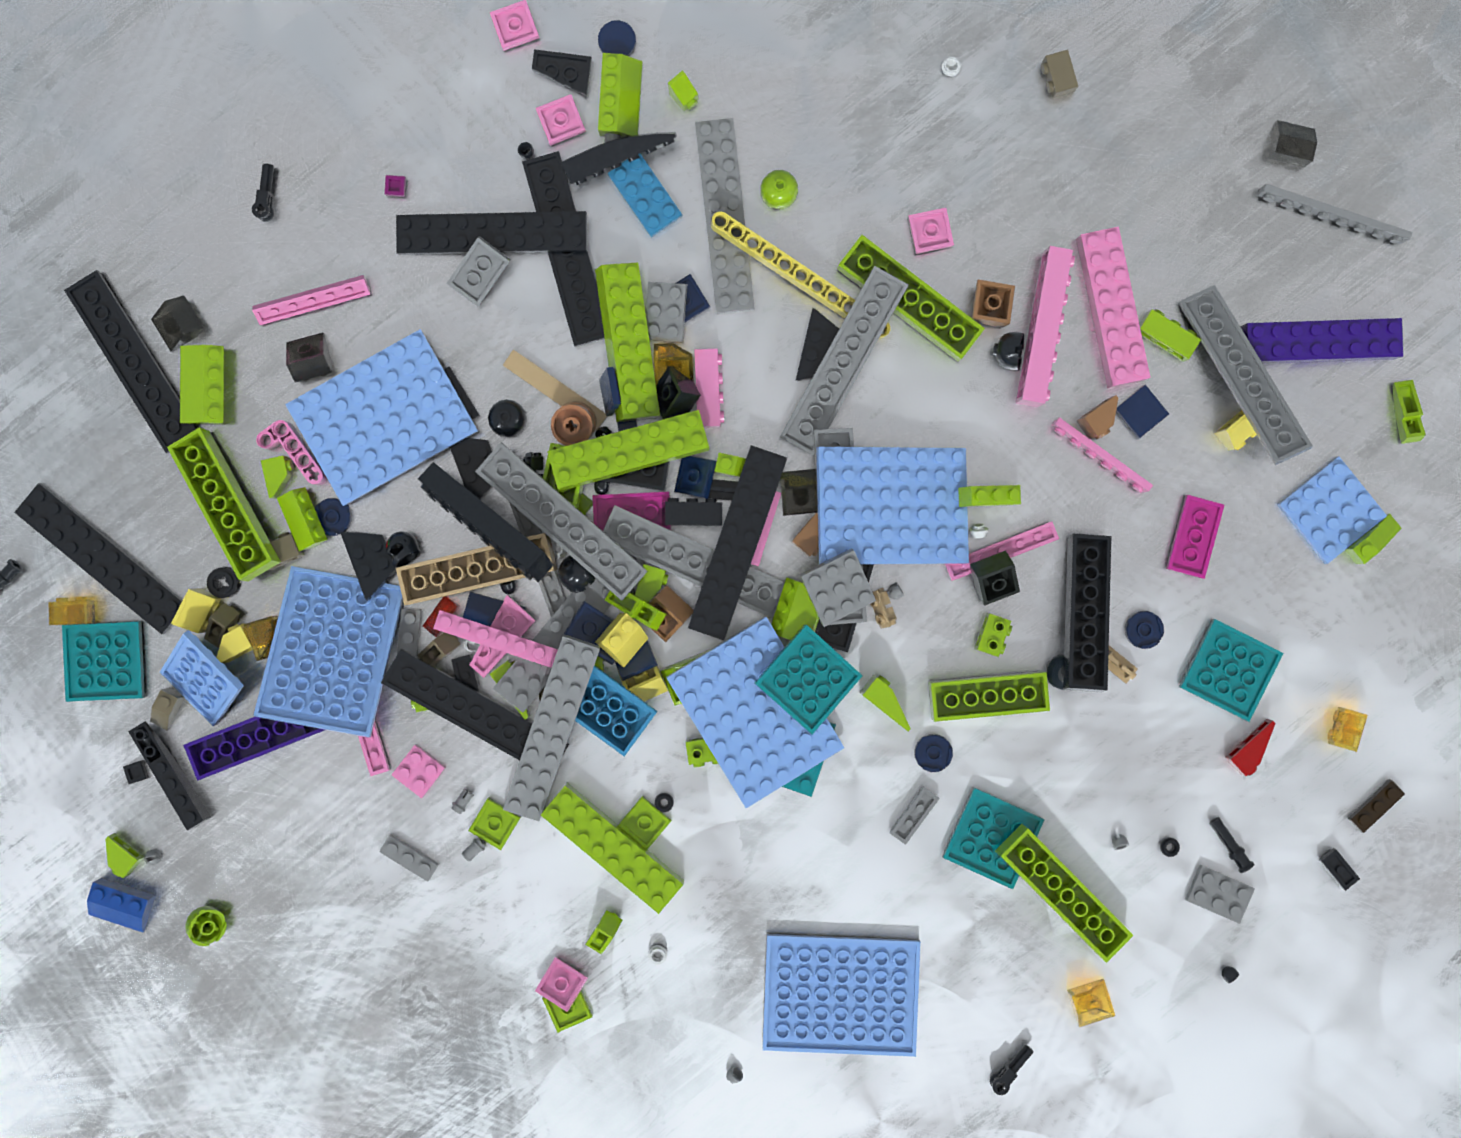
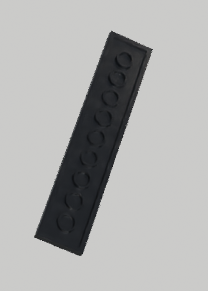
(505, 231)
(571, 269)
(129, 358)
(737, 542)
(100, 557)
(458, 703)

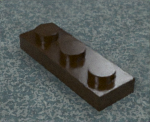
(1376, 806)

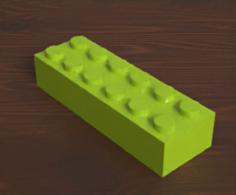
(989, 696)

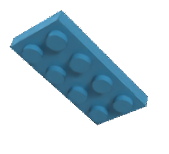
(645, 195)

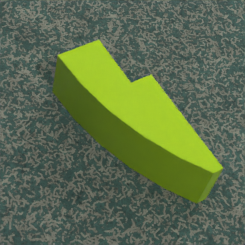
(1408, 412)
(638, 609)

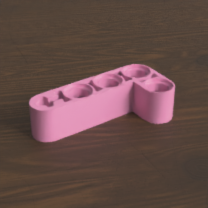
(296, 455)

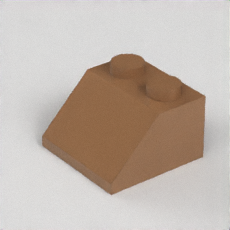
(993, 303)
(1099, 419)
(807, 538)
(676, 612)

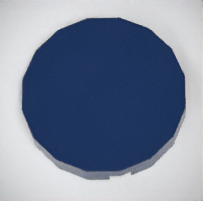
(617, 38)
(333, 516)
(1144, 629)
(933, 753)

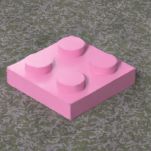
(514, 25)
(560, 119)
(930, 230)
(418, 771)
(561, 984)

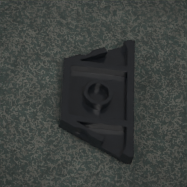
(817, 342)
(468, 457)
(369, 560)

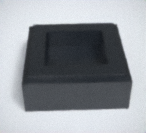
(135, 772)

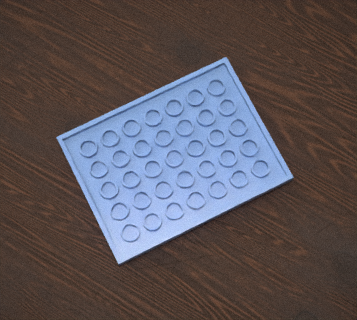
(381, 417)
(892, 504)
(329, 653)
(740, 723)
(841, 995)

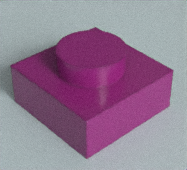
(395, 186)

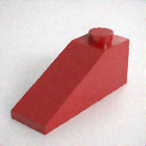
(1250, 751)

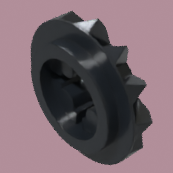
(214, 585)

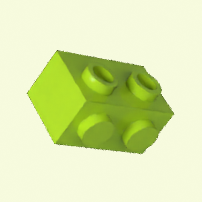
(993, 635)
(699, 752)

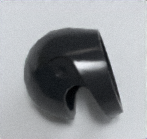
(403, 547)

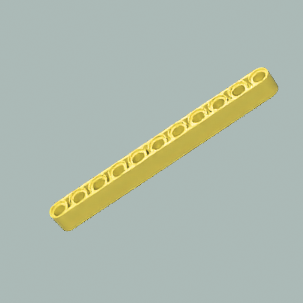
(794, 266)

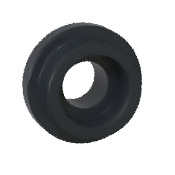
(664, 808)
(1175, 847)

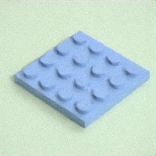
(1332, 510)
(201, 678)

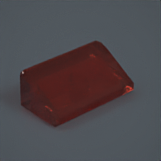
(446, 605)

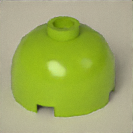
(779, 189)
(205, 925)

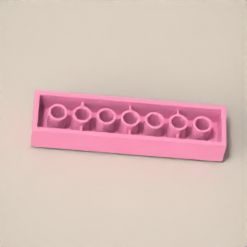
(1113, 307)
(1044, 326)

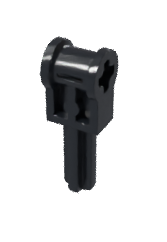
(264, 197)
(1008, 1072)

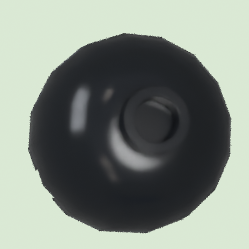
(1010, 350)
(507, 418)
(574, 575)

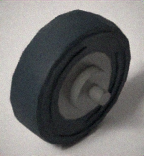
(1055, 672)

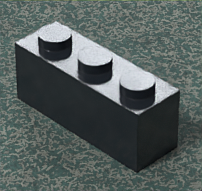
(692, 512)

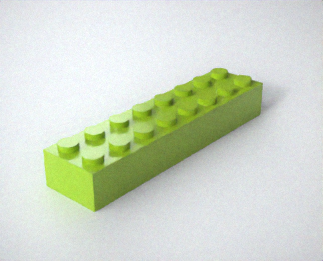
(920, 304)
(627, 340)
(628, 450)
(223, 504)
(612, 848)
(1064, 893)

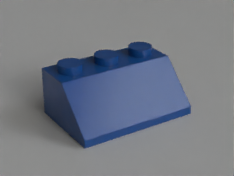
(120, 904)

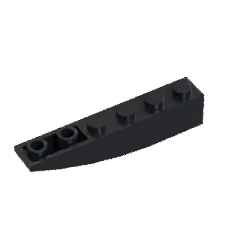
(612, 154)
(170, 777)

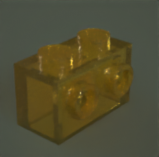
(71, 612)
(1347, 729)

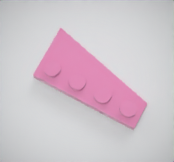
(510, 619)

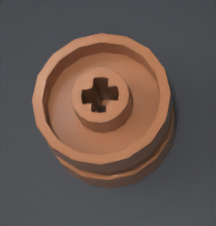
(562, 423)

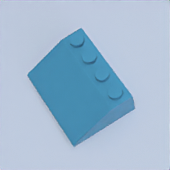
(613, 712)

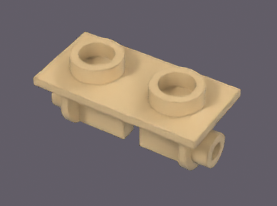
(884, 617)
(1120, 666)

